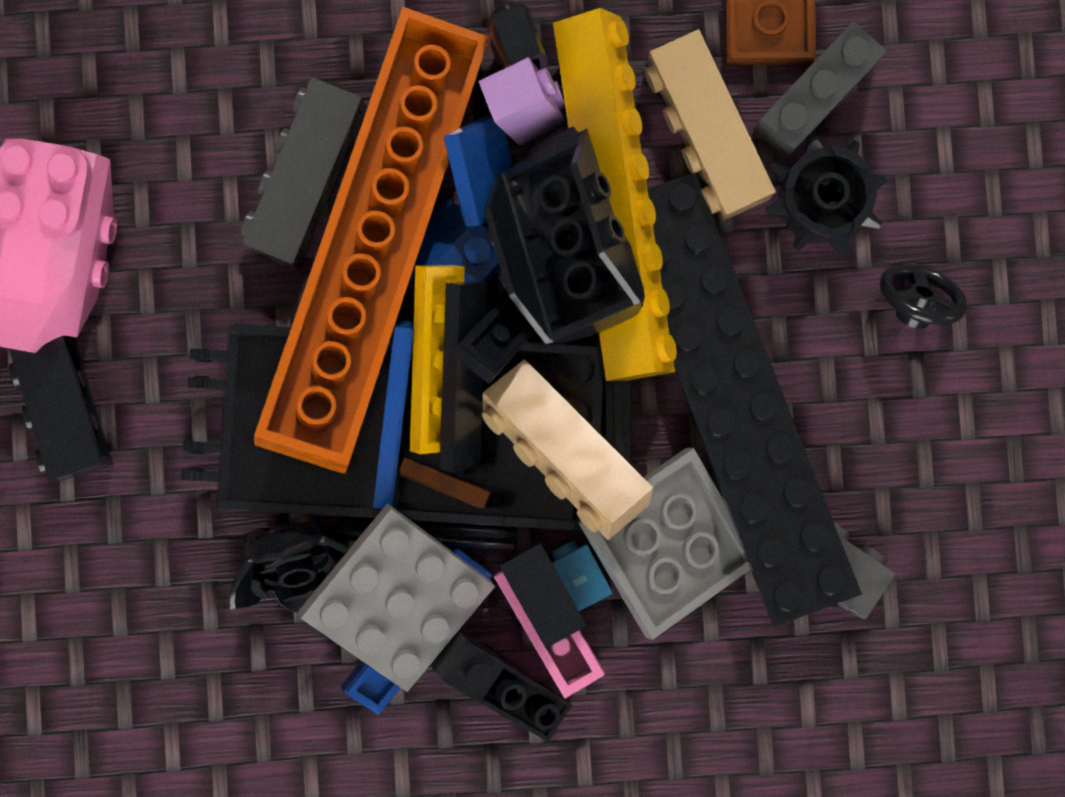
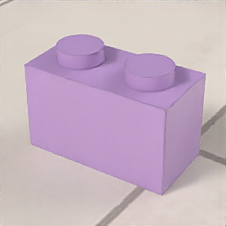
(524, 101)

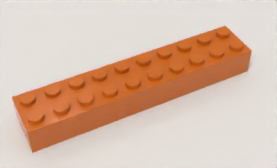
(370, 243)

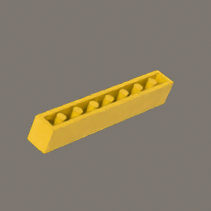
(600, 98)

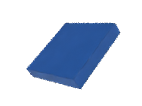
(476, 158)

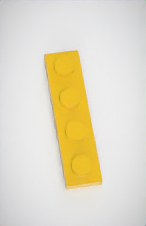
(428, 354)

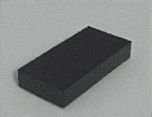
(543, 595)

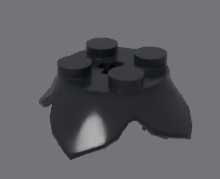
(287, 563)

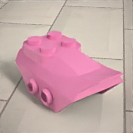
(51, 240)

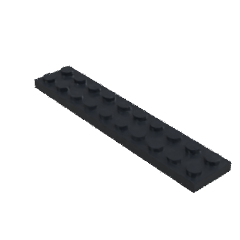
(745, 416)

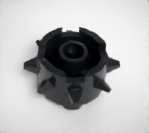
(851, 188)

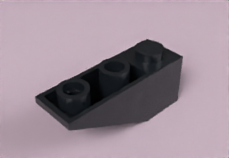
(500, 685)

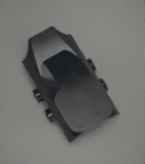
(561, 243)

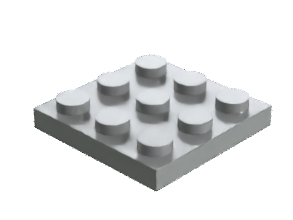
(675, 549)
(396, 598)

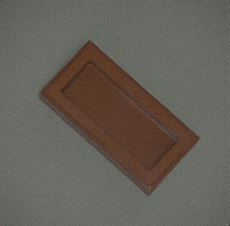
(445, 483)

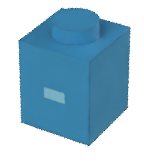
(580, 574)

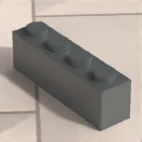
(303, 173)

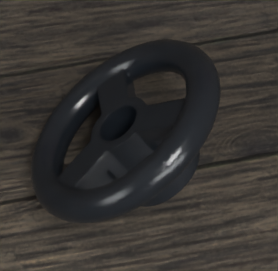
(921, 303)

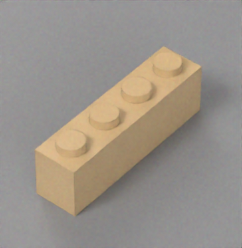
(708, 125)
(566, 450)

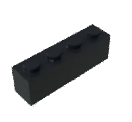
(60, 410)

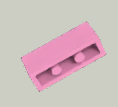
(569, 660)

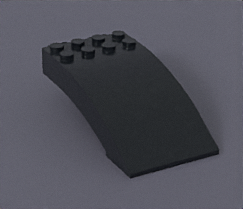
(275, 483)

